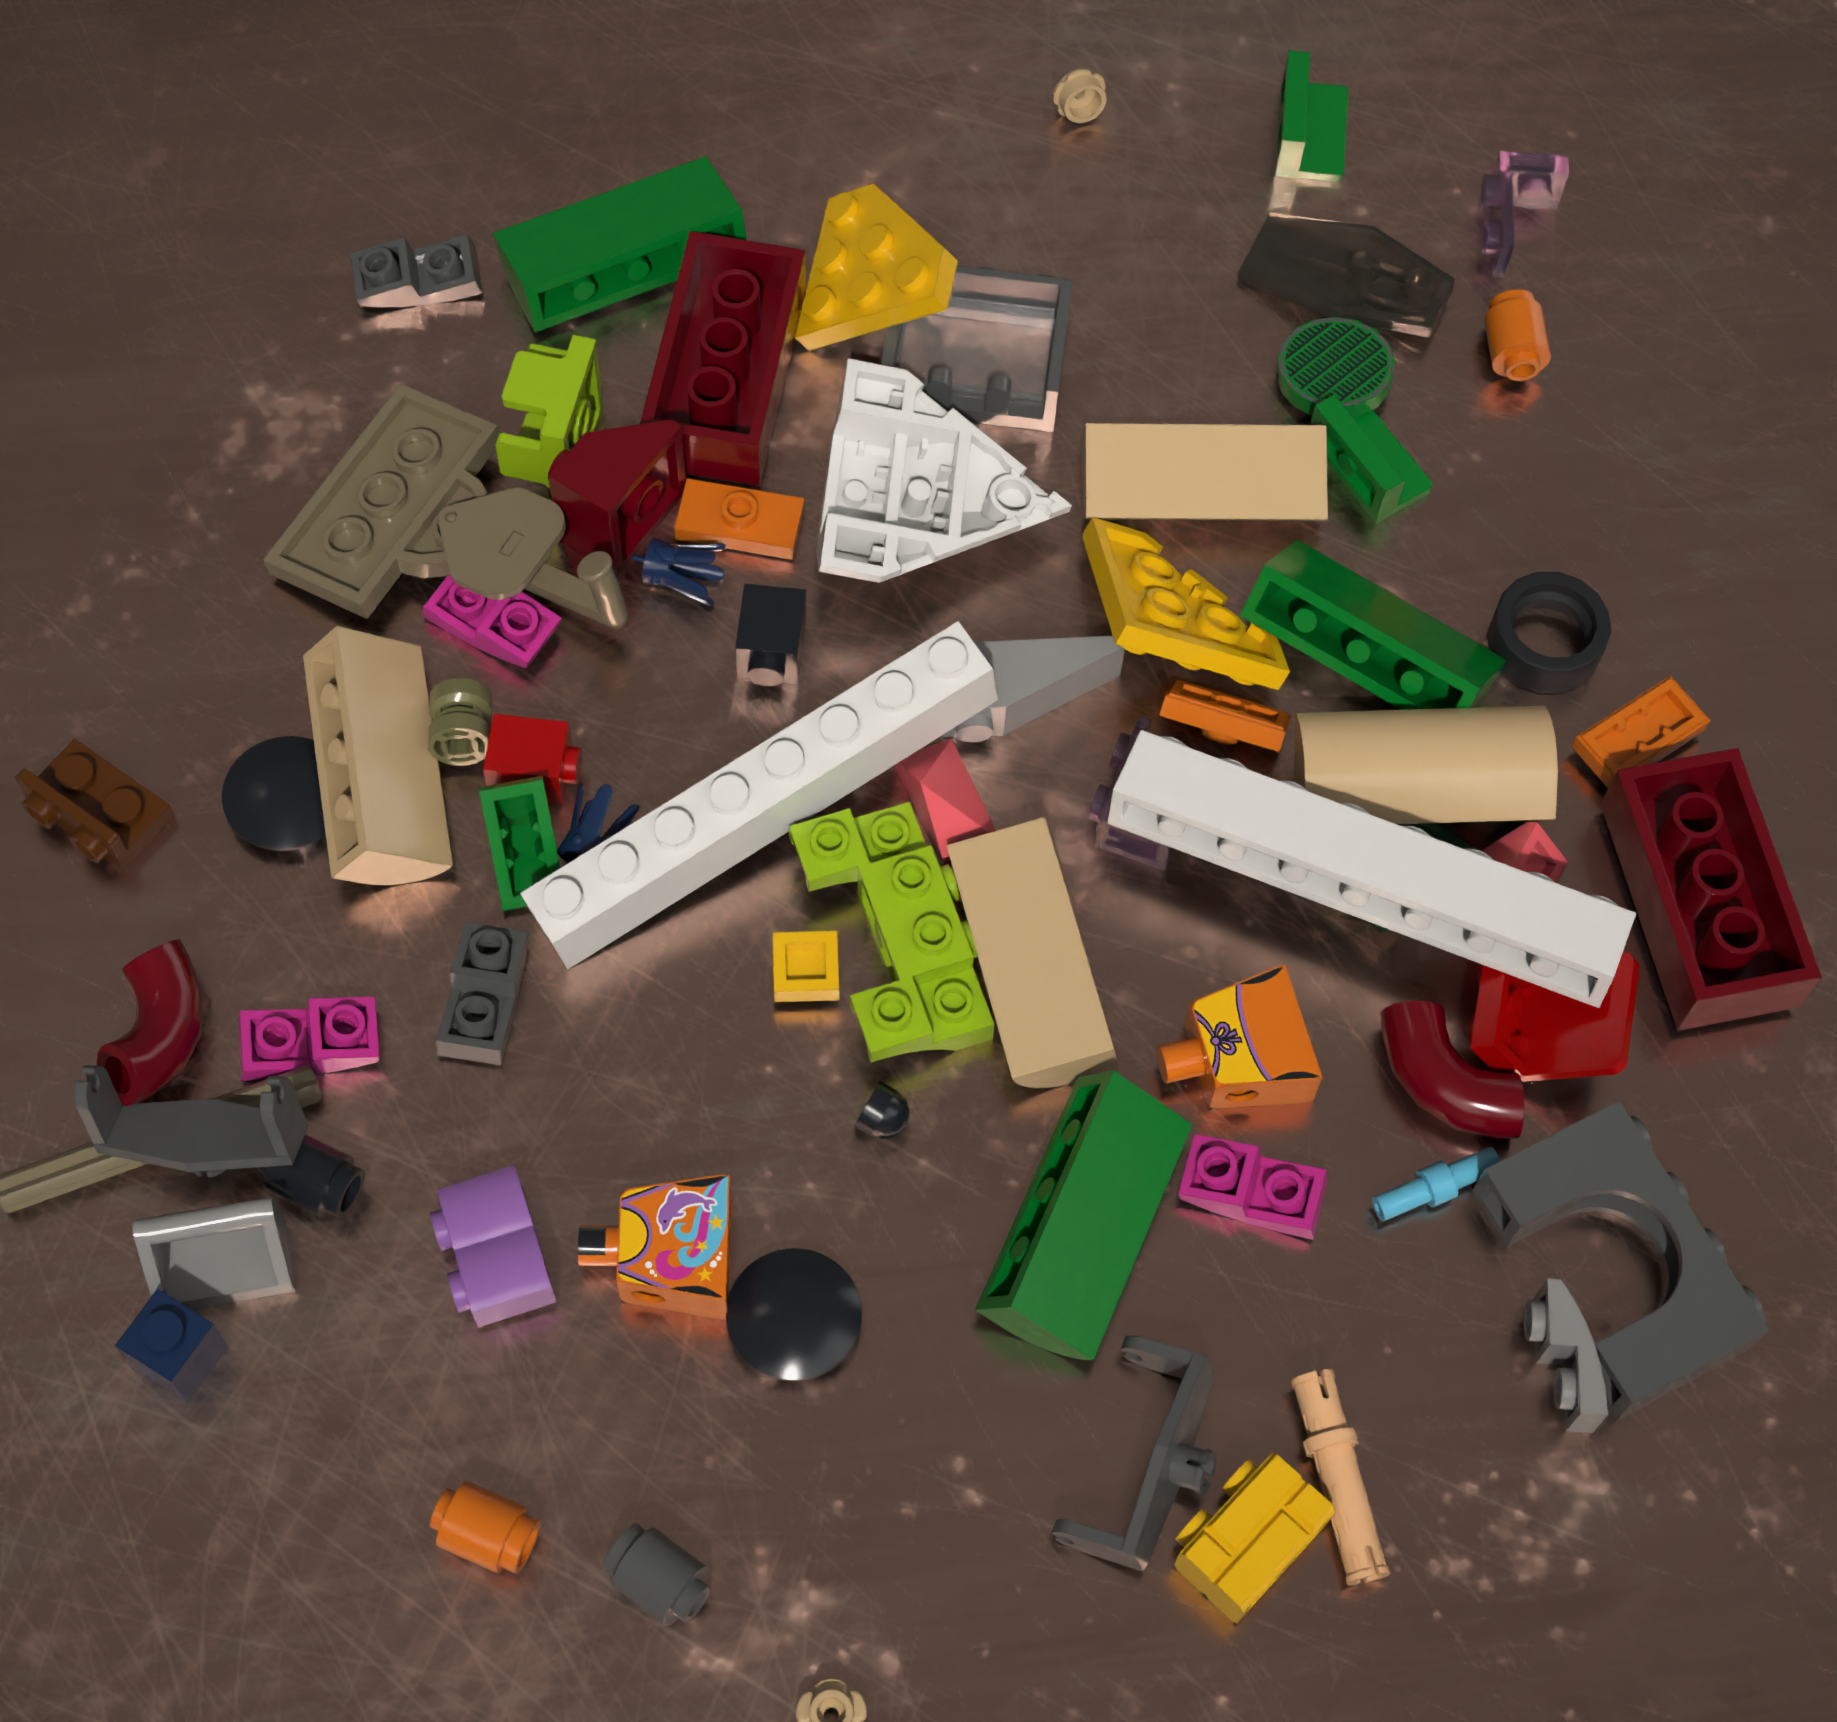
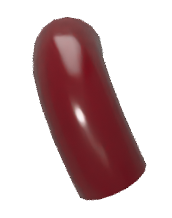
(165, 1024)
(1444, 1082)

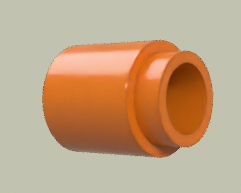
(1517, 335)
(484, 1528)

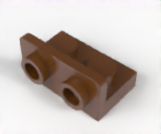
(96, 804)

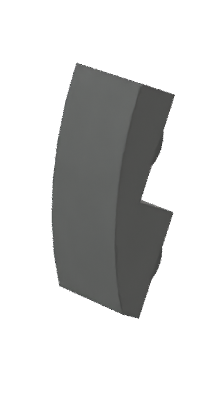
(406, 277)
(482, 993)

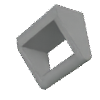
(217, 1253)

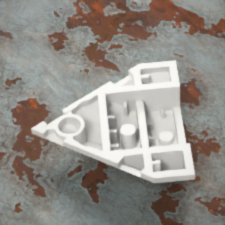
(914, 481)

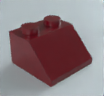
(618, 487)

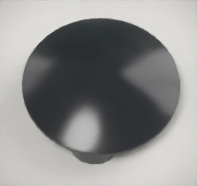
(276, 796)
(793, 1315)

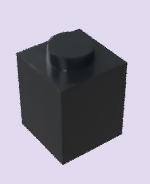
(770, 634)

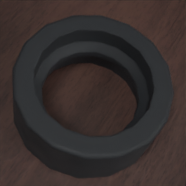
(1562, 595)

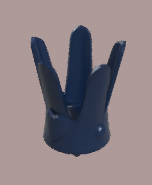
(672, 564)
(586, 830)

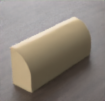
(1204, 472)
(374, 759)
(1432, 762)
(1032, 956)

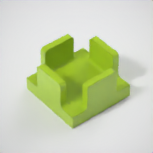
(562, 401)

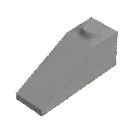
(1039, 678)

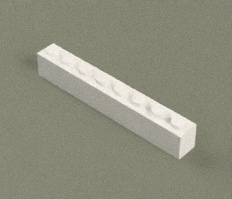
(762, 795)
(1371, 868)

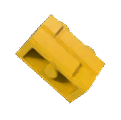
(1252, 1535)

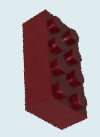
(727, 352)
(1709, 889)

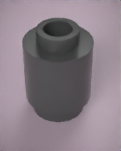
(657, 1574)

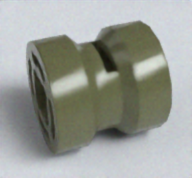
(459, 721)

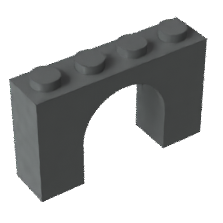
(1611, 1169)

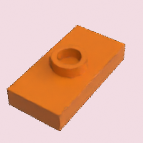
(739, 518)
(1225, 716)
(1641, 731)

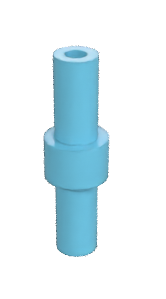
(1433, 1184)

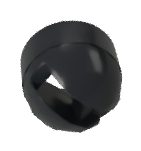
(884, 1113)

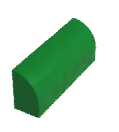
(614, 242)
(1368, 633)
(1084, 1216)

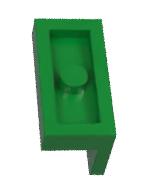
(1310, 124)
(1370, 460)

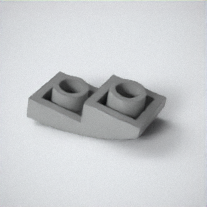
(1565, 1340)

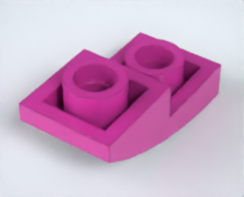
(504, 628)
(325, 1036)
(1253, 1189)

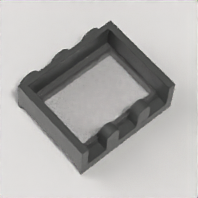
(992, 349)

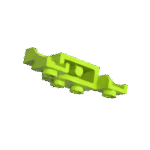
(913, 919)

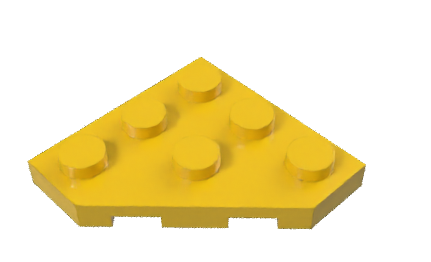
(871, 270)
(1175, 614)

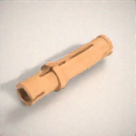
(1340, 1477)

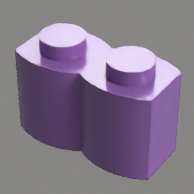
(493, 1246)

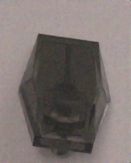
(1347, 273)

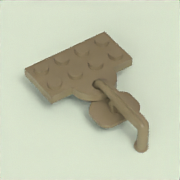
(415, 508)

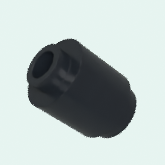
(318, 1181)

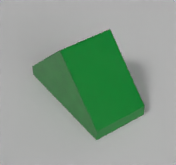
(519, 836)

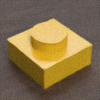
(805, 966)

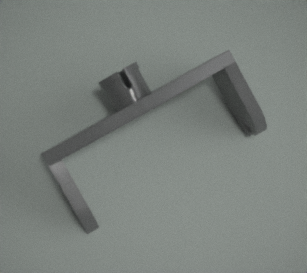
(193, 1133)
(1172, 1462)

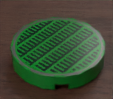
(1338, 360)

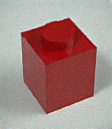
(532, 748)

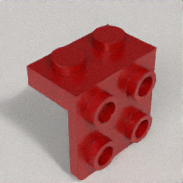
(1550, 1034)

